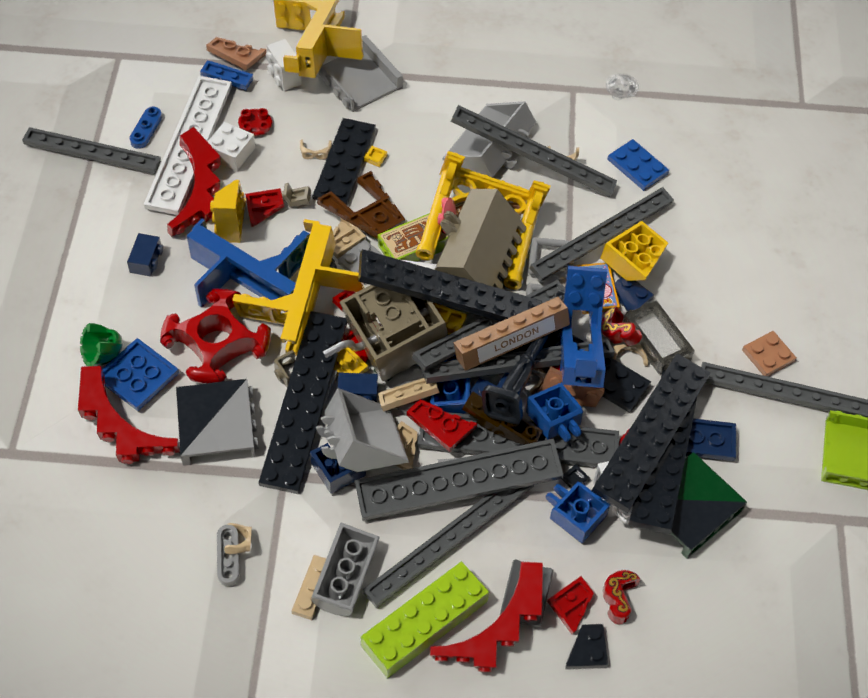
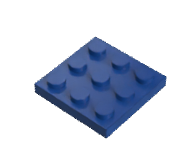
(138, 374)

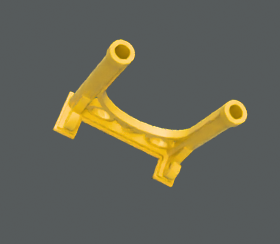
(529, 200)

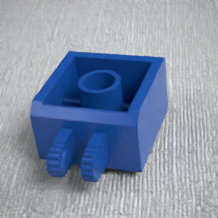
(555, 412)
(578, 510)

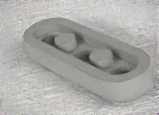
(224, 565)

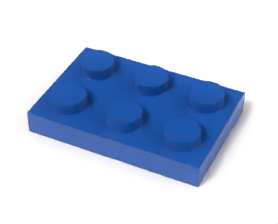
(638, 164)

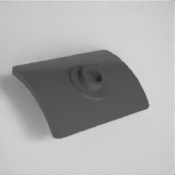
(511, 586)

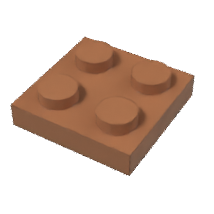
(769, 353)

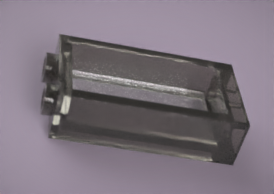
(660, 335)

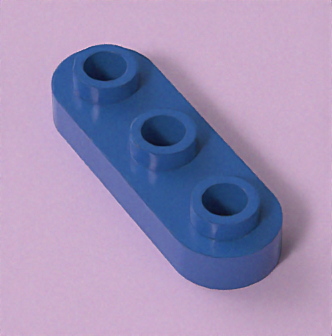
(145, 127)

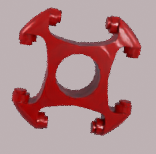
(215, 355)

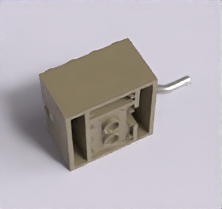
(405, 328)

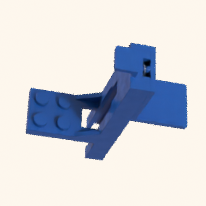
(230, 262)
(586, 293)

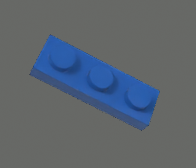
(218, 71)

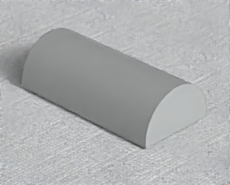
(344, 570)

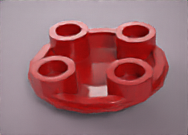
(255, 121)

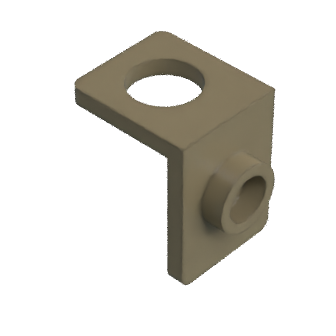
(279, 371)

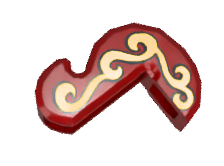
(617, 331)
(615, 596)

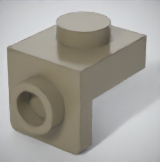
(296, 196)

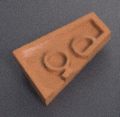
(239, 55)

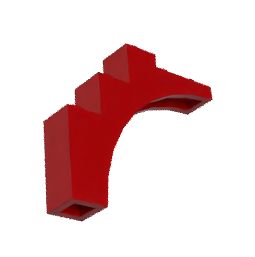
(204, 162)
(110, 426)
(483, 647)

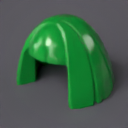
(99, 344)

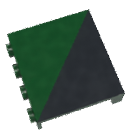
(702, 505)

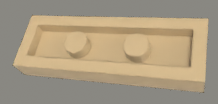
(406, 393)
(303, 604)

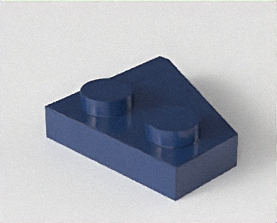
(632, 294)

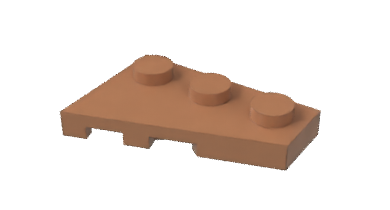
(583, 395)

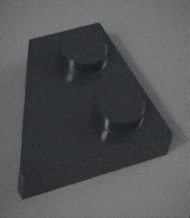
(589, 649)

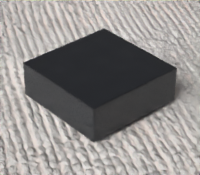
(575, 475)

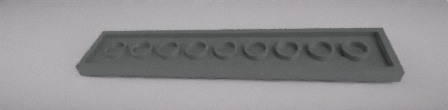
(588, 449)
(458, 479)

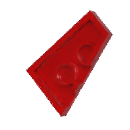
(440, 425)

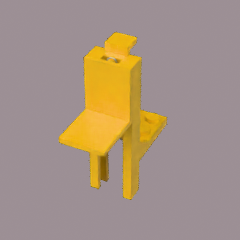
(321, 36)
(312, 274)

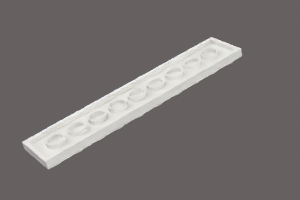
(176, 172)

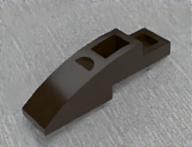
(521, 433)

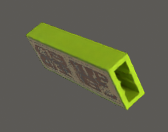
(403, 240)

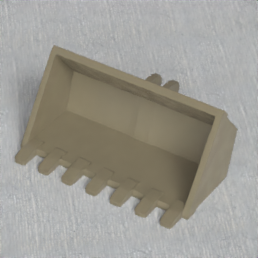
(480, 238)

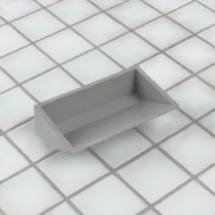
(484, 155)
(360, 433)

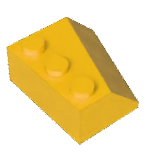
(229, 212)
(634, 252)

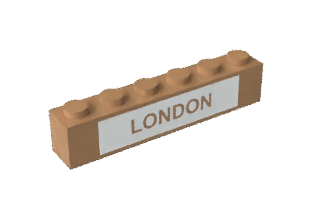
(511, 333)

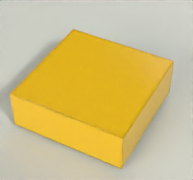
(375, 156)

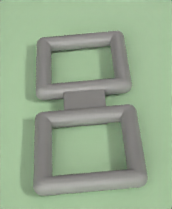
(533, 258)

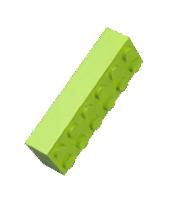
(424, 619)

